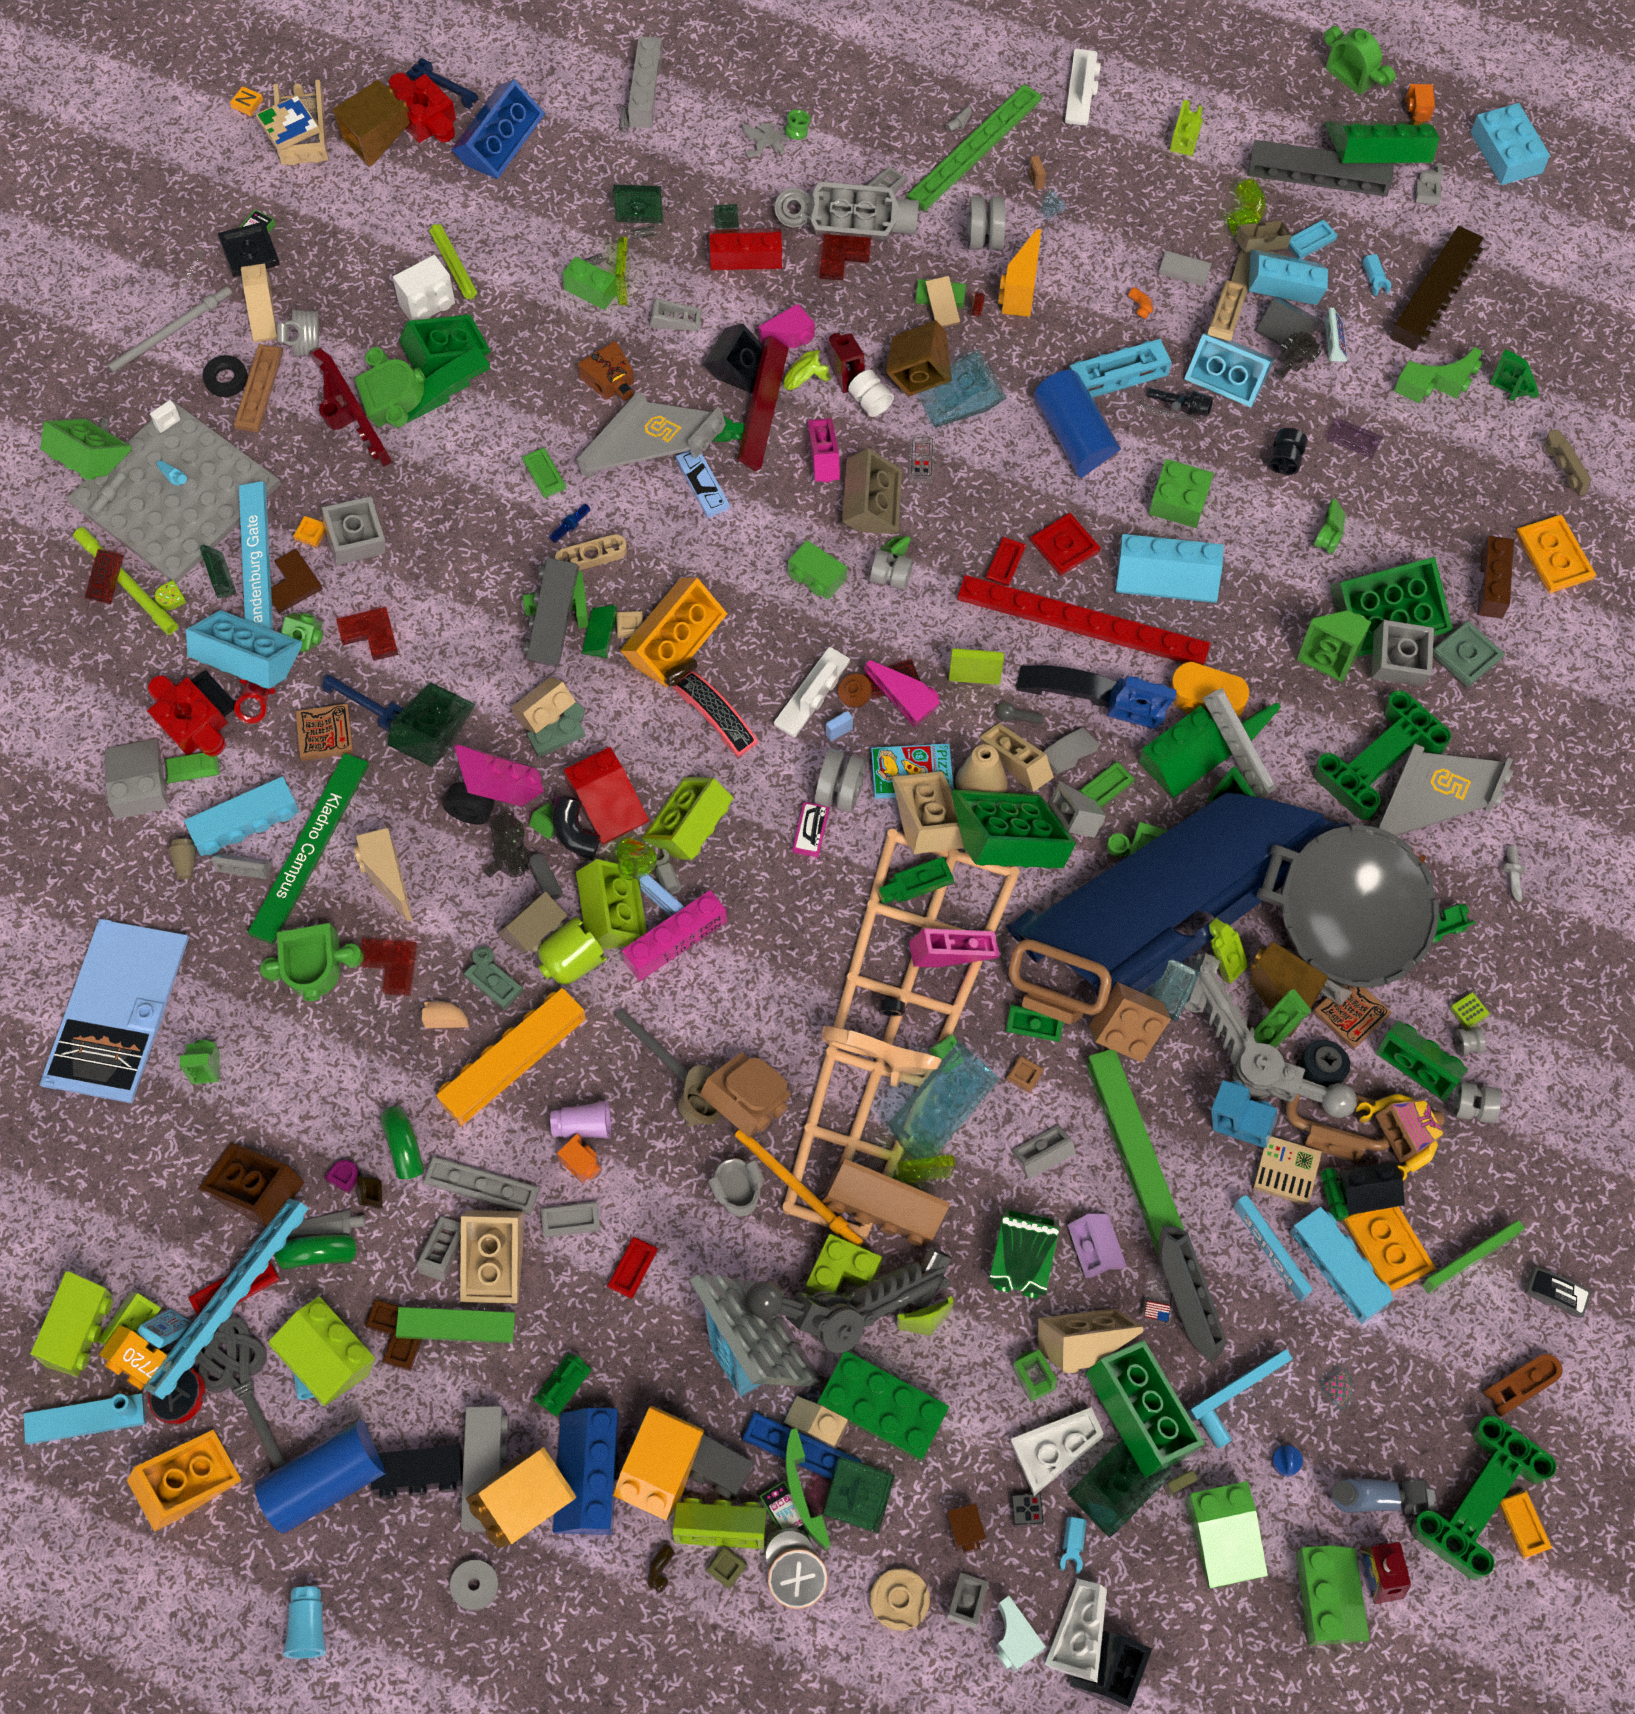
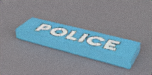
(1273, 1248)

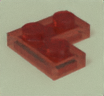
(840, 249)
(370, 626)
(396, 958)

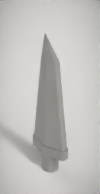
(332, 1224)

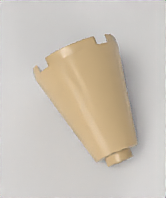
(982, 771)

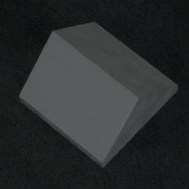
(1283, 319)

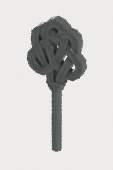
(245, 1368)

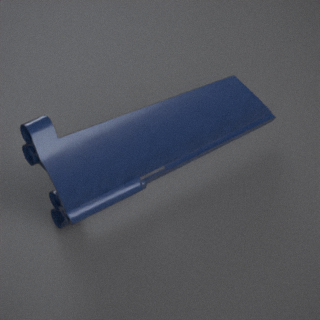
(1201, 864)

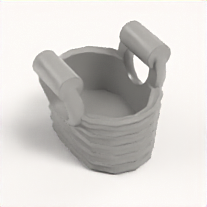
(308, 332)
(737, 1185)

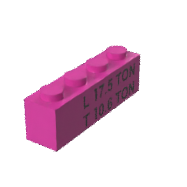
(674, 935)

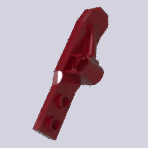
(342, 402)

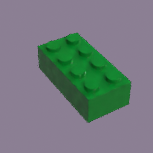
(883, 1406)
(1144, 1408)

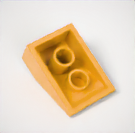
(1020, 279)
(659, 1463)
(182, 1479)

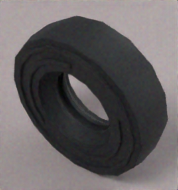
(230, 388)

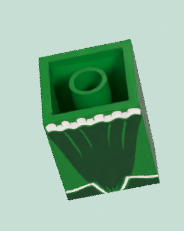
(1024, 1253)

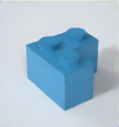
(1242, 1118)

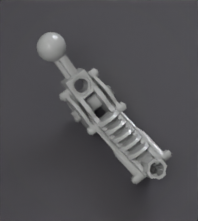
(1258, 1064)

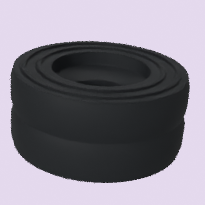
(467, 806)

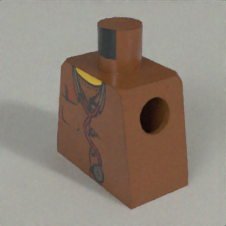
(608, 372)

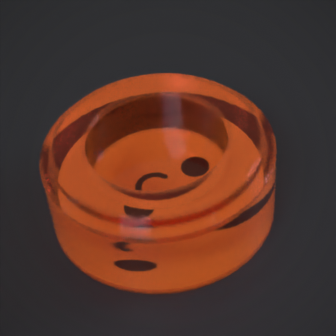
(977, 304)

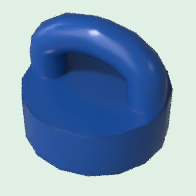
(1287, 1460)

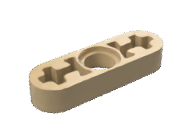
(596, 545)

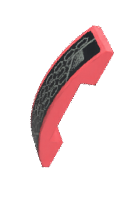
(717, 712)

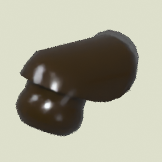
(678, 671)
(656, 1567)

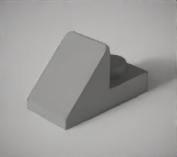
(968, 1601)

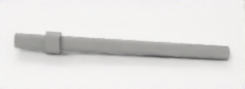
(208, 303)

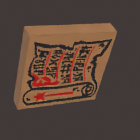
(324, 732)
(1355, 1017)

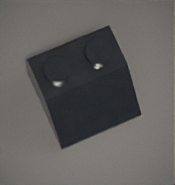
(736, 357)

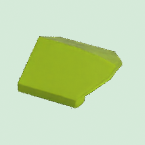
(925, 1320)

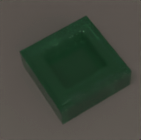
(726, 216)

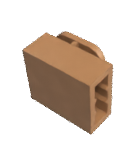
(747, 1093)

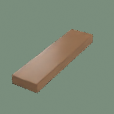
(258, 388)

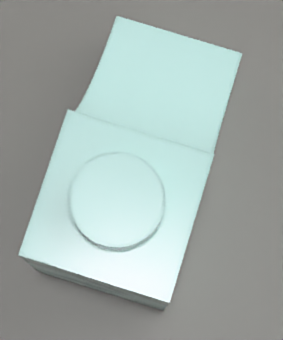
(1019, 1640)

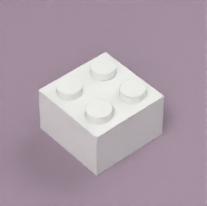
(424, 289)

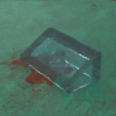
(1175, 987)

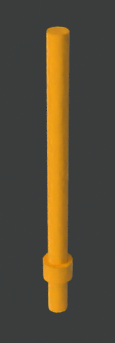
(837, 1223)

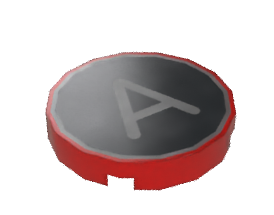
(182, 1402)

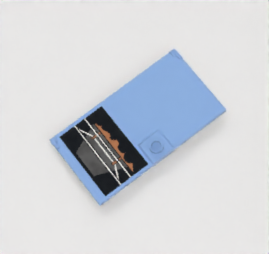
(114, 1011)

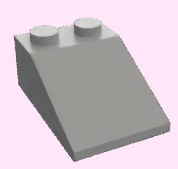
(135, 779)

